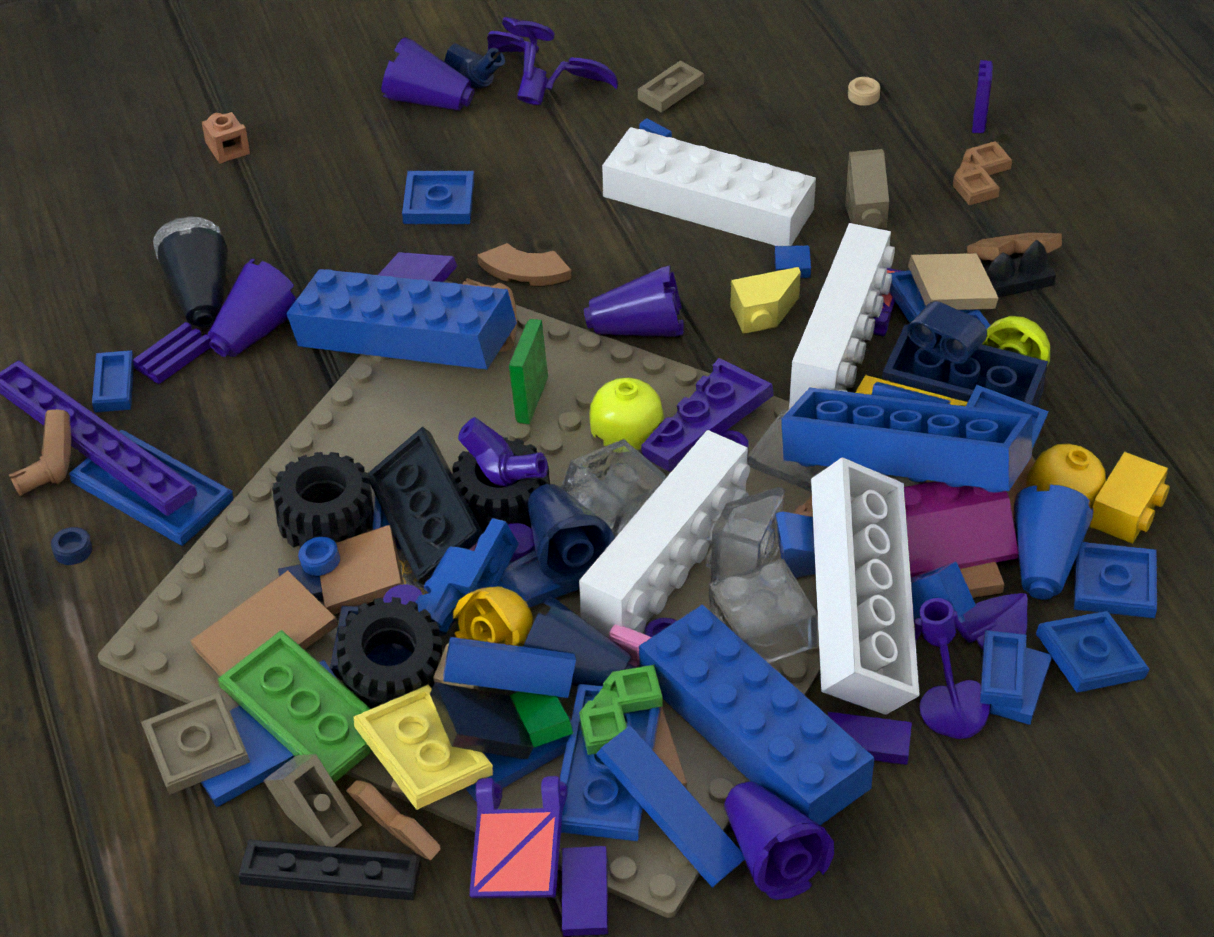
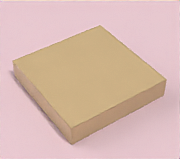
(953, 280)

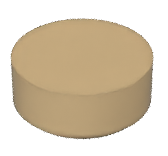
(864, 91)

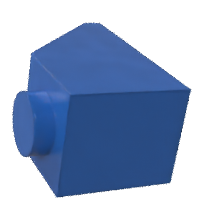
(796, 542)
(942, 583)

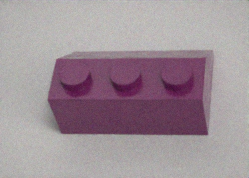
(957, 526)

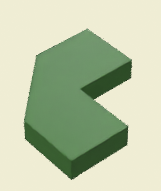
(621, 693)

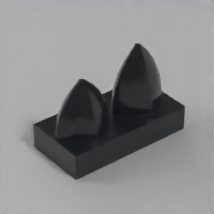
(1021, 274)

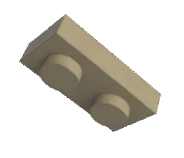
(670, 86)

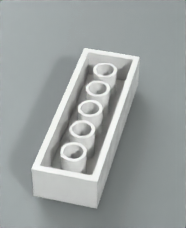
(709, 187)
(844, 313)
(664, 537)
(863, 588)

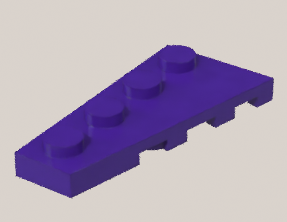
(714, 406)

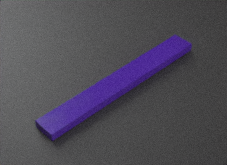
(99, 440)

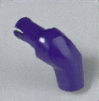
(496, 456)

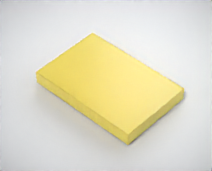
(416, 749)

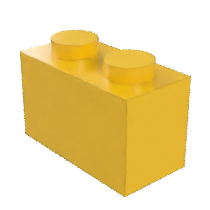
(1129, 498)

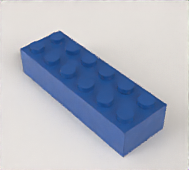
(403, 318)
(909, 438)
(757, 716)

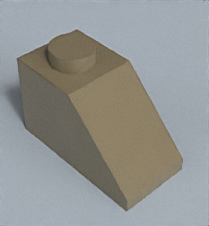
(867, 189)
(312, 800)

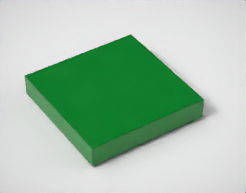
(528, 371)

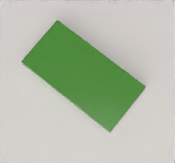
(299, 703)

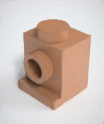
(222, 128)

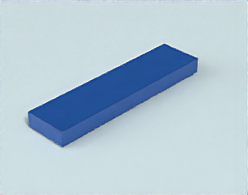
(671, 806)

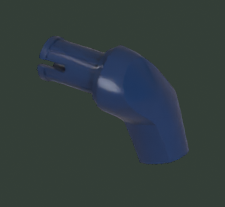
(473, 65)

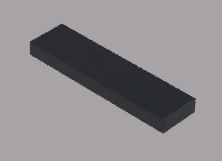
(330, 869)

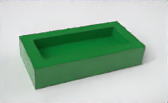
(542, 717)

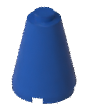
(1049, 536)

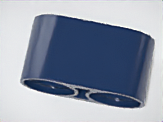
(947, 332)

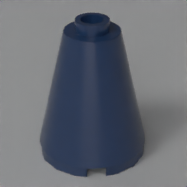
(565, 534)
(569, 633)

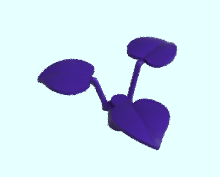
(534, 79)
(957, 707)

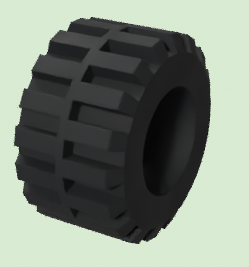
(323, 499)
(492, 500)
(384, 625)

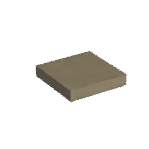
(195, 742)

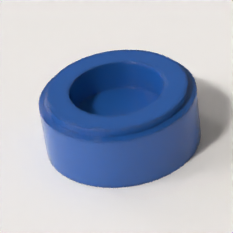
(319, 556)

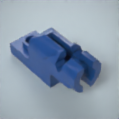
(466, 571)

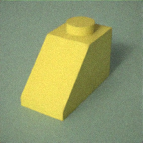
(764, 299)

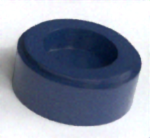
(71, 546)

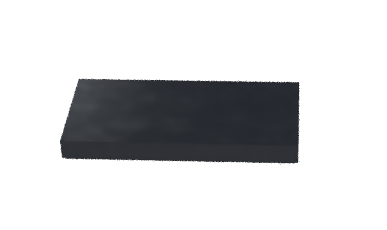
(423, 503)

